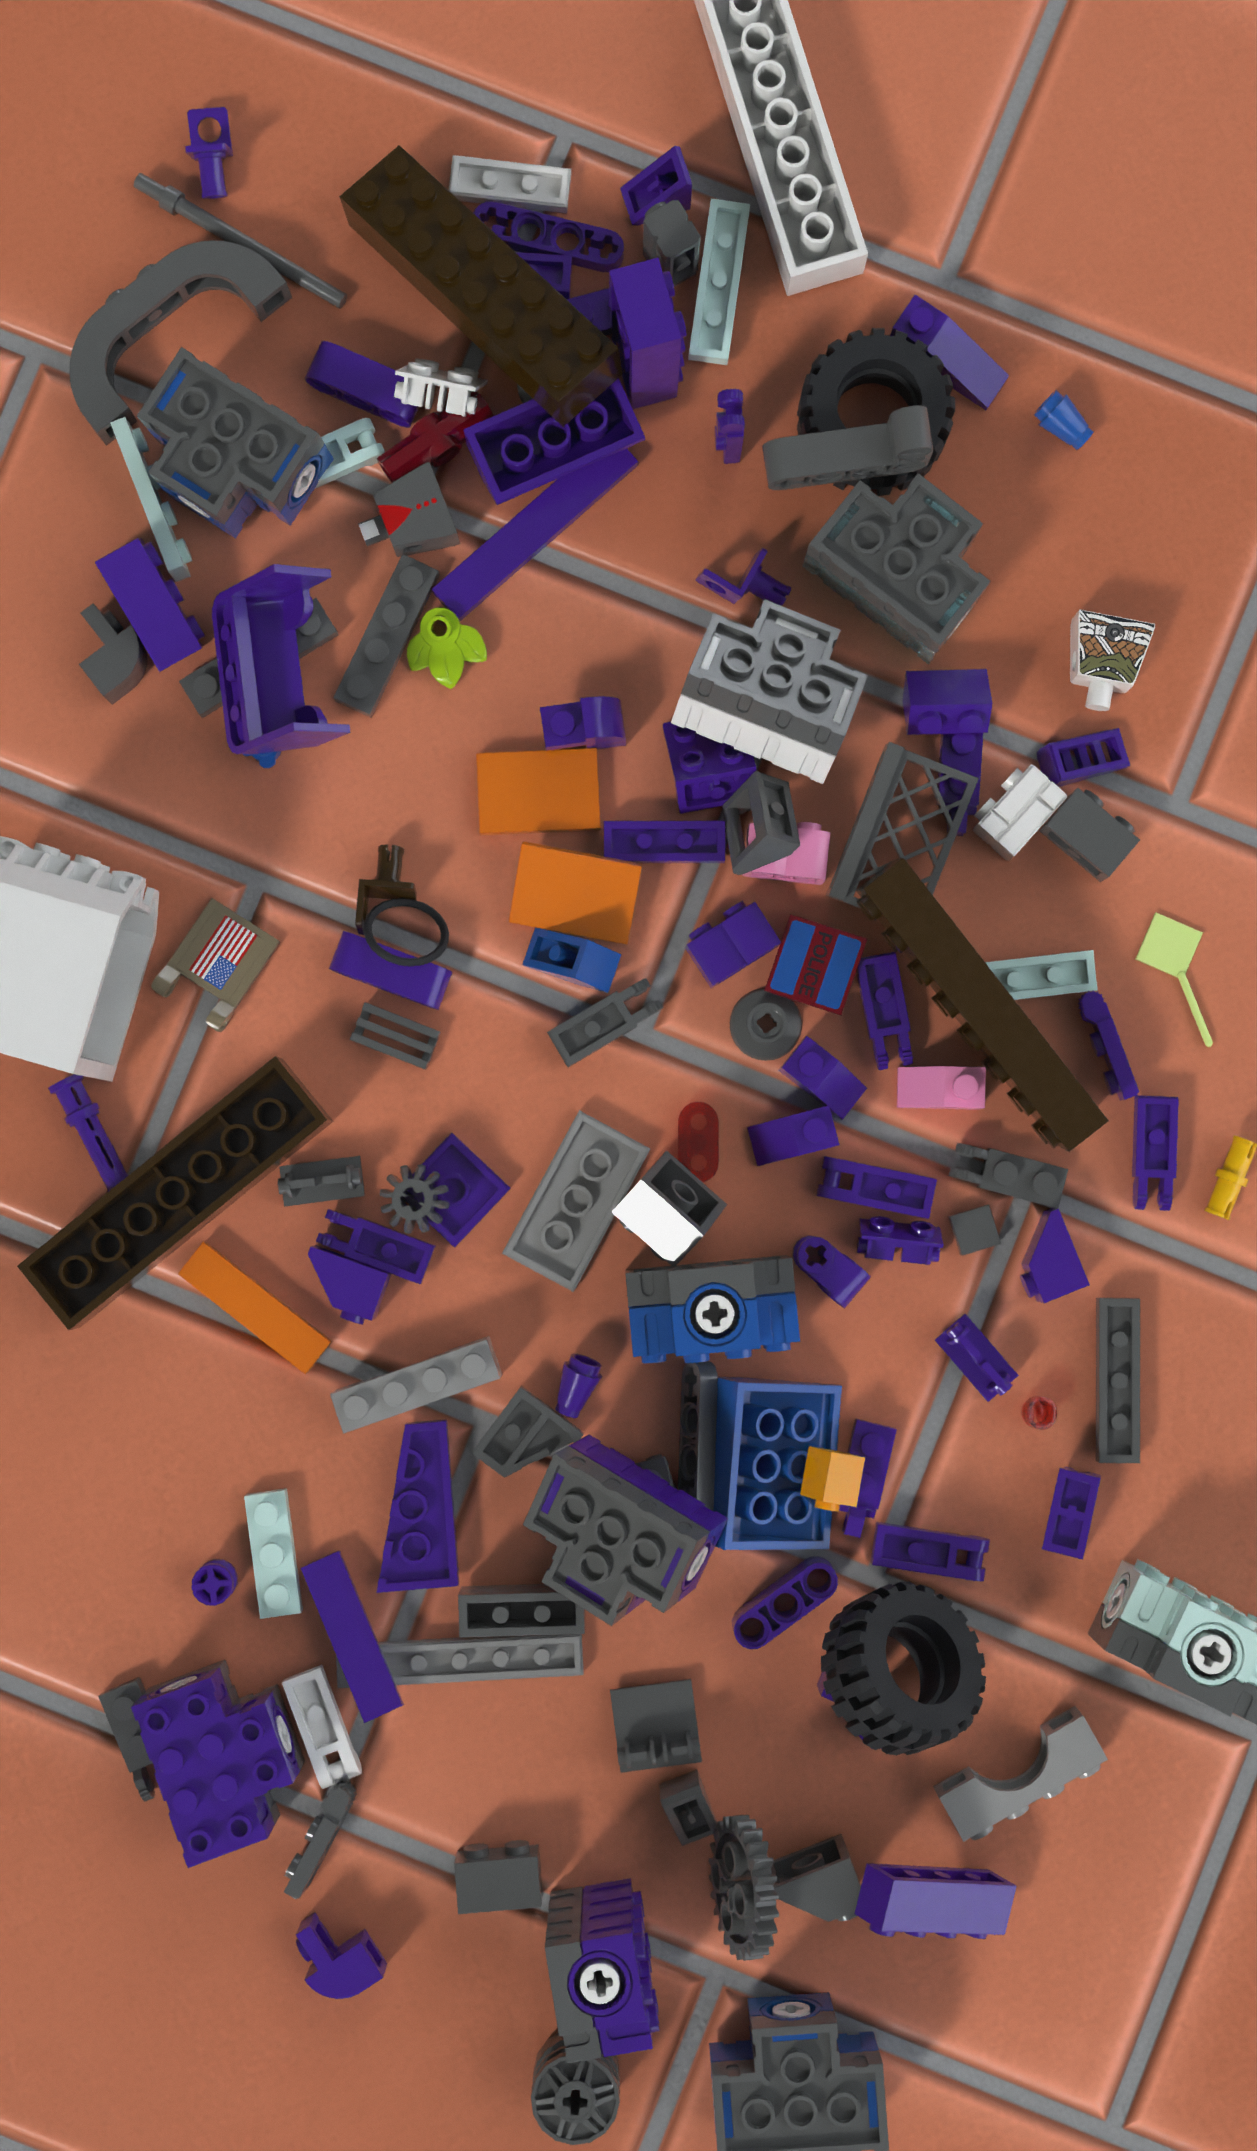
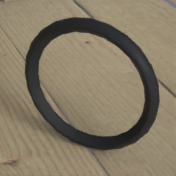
(400, 960)

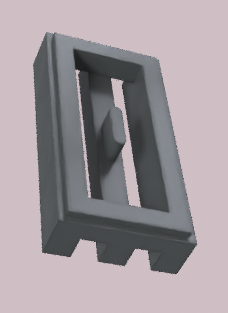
(363, 1023)

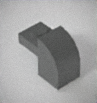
(120, 662)

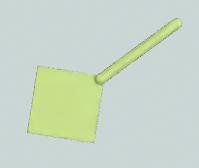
(1170, 949)

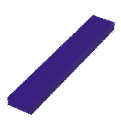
(530, 532)

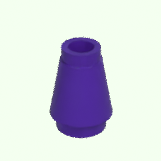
(577, 1383)

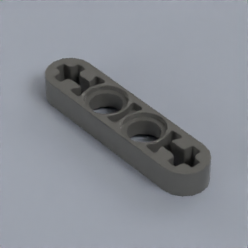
(698, 1431)

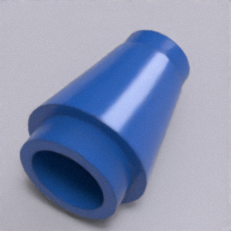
(1063, 420)

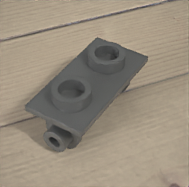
(321, 1181)

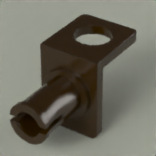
(385, 886)

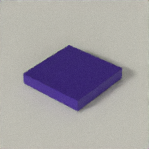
(471, 1185)

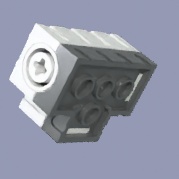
(772, 690)

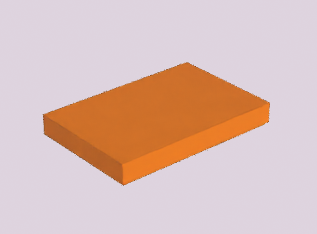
(538, 791)
(575, 892)

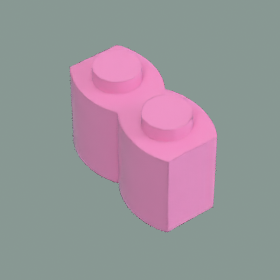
(805, 864)

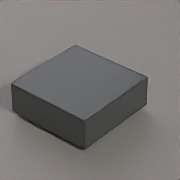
(974, 1230)

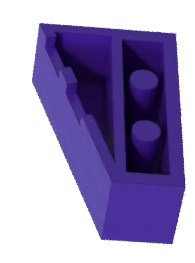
(151, 603)

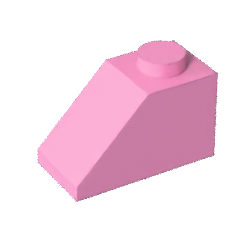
(941, 1087)

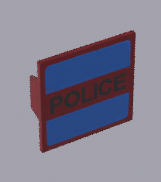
(815, 964)

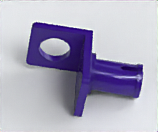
(210, 153)
(752, 581)

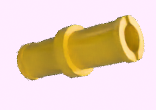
(1231, 1177)

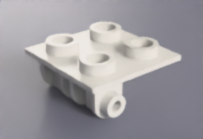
(424, 372)

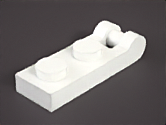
(321, 1725)

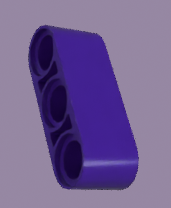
(359, 383)
(419, 984)
(777, 1621)

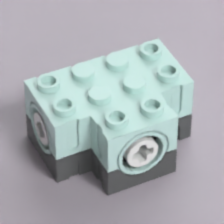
(1181, 1638)

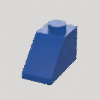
(572, 959)

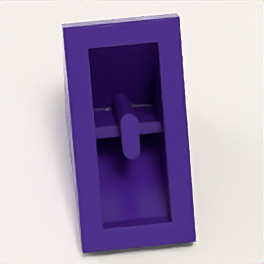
(659, 182)

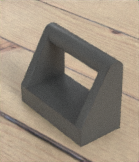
(772, 818)

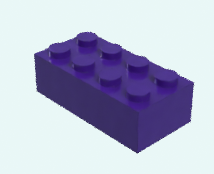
(646, 331)

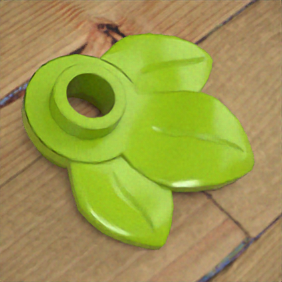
(448, 652)

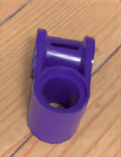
(835, 1272)

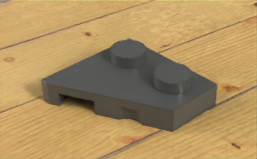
(524, 1434)

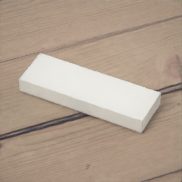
(510, 183)

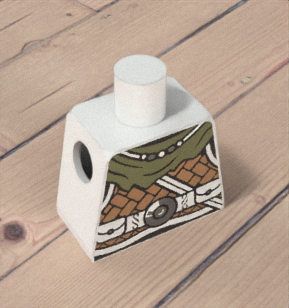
(1106, 654)

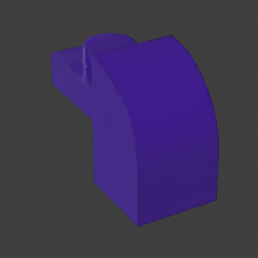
(590, 722)
(342, 1969)

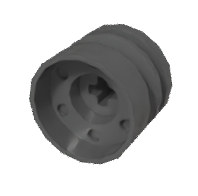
(570, 2118)

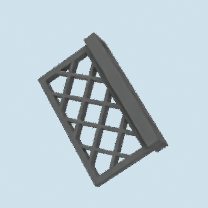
(873, 814)

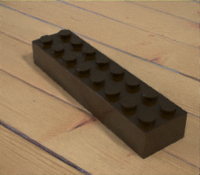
(482, 285)
(982, 1006)
(175, 1193)

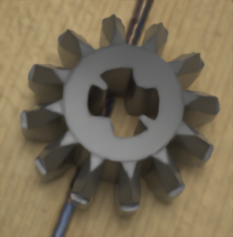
(410, 1212)

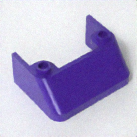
(261, 662)

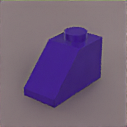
(823, 1077)
(793, 1136)
(1052, 1261)
(350, 1284)

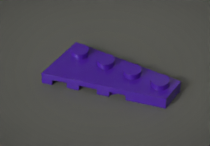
(421, 1526)

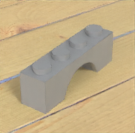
(416, 1385)
(1065, 1753)

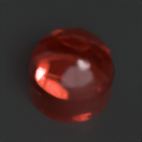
(1045, 1412)

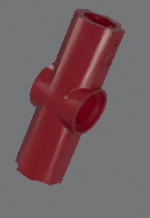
(433, 440)

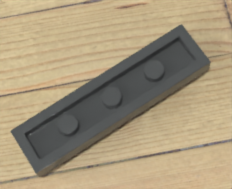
(386, 635)
(204, 684)
(1118, 1380)

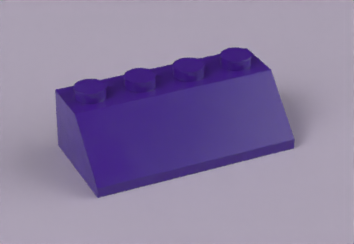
(531, 448)

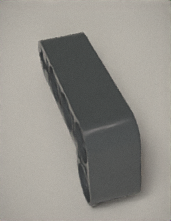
(851, 453)

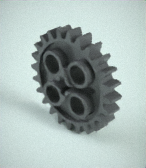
(743, 1887)

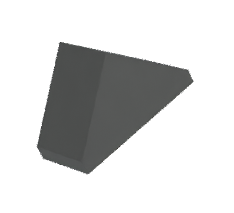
(688, 1807)

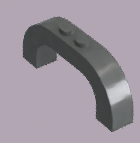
(150, 300)

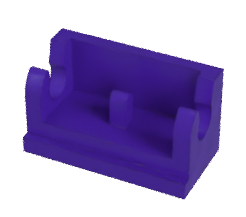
(1071, 1512)

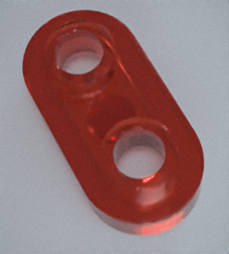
(699, 1142)

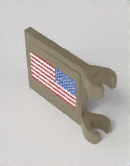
(220, 956)

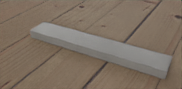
(480, 1658)

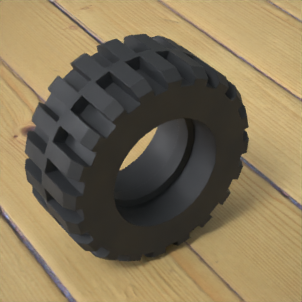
(885, 362)
(943, 1655)

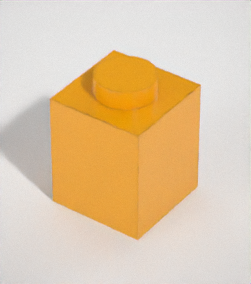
(832, 1478)

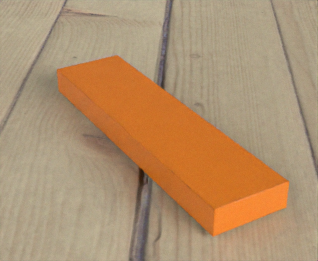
(255, 1307)

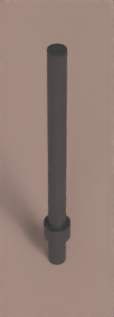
(174, 202)

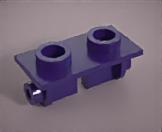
(918, 1240)
(977, 1358)

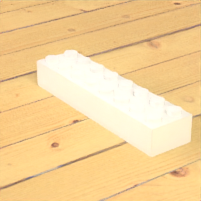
(784, 141)

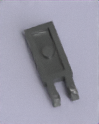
(600, 1024)
(1013, 1175)
(126, 1729)
(321, 1836)

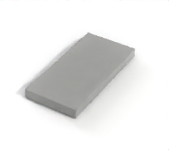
(576, 1201)

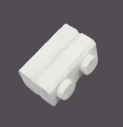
(1019, 812)

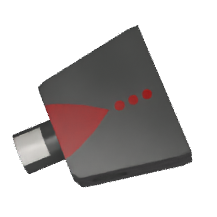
(412, 515)

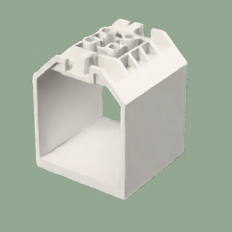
(70, 957)

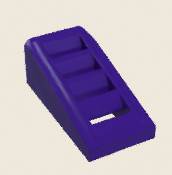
(1058, 765)

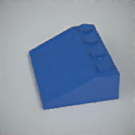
(762, 1461)

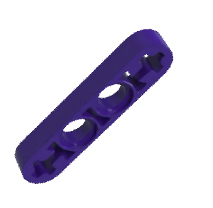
(550, 229)

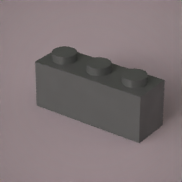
(517, 1611)

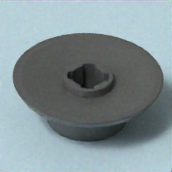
(749, 1035)

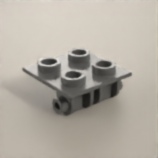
(655, 1725)

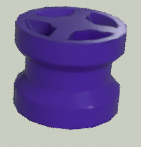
(207, 1586)

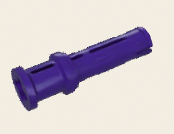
(83, 1116)

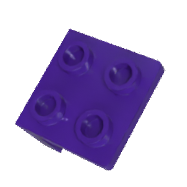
(704, 769)

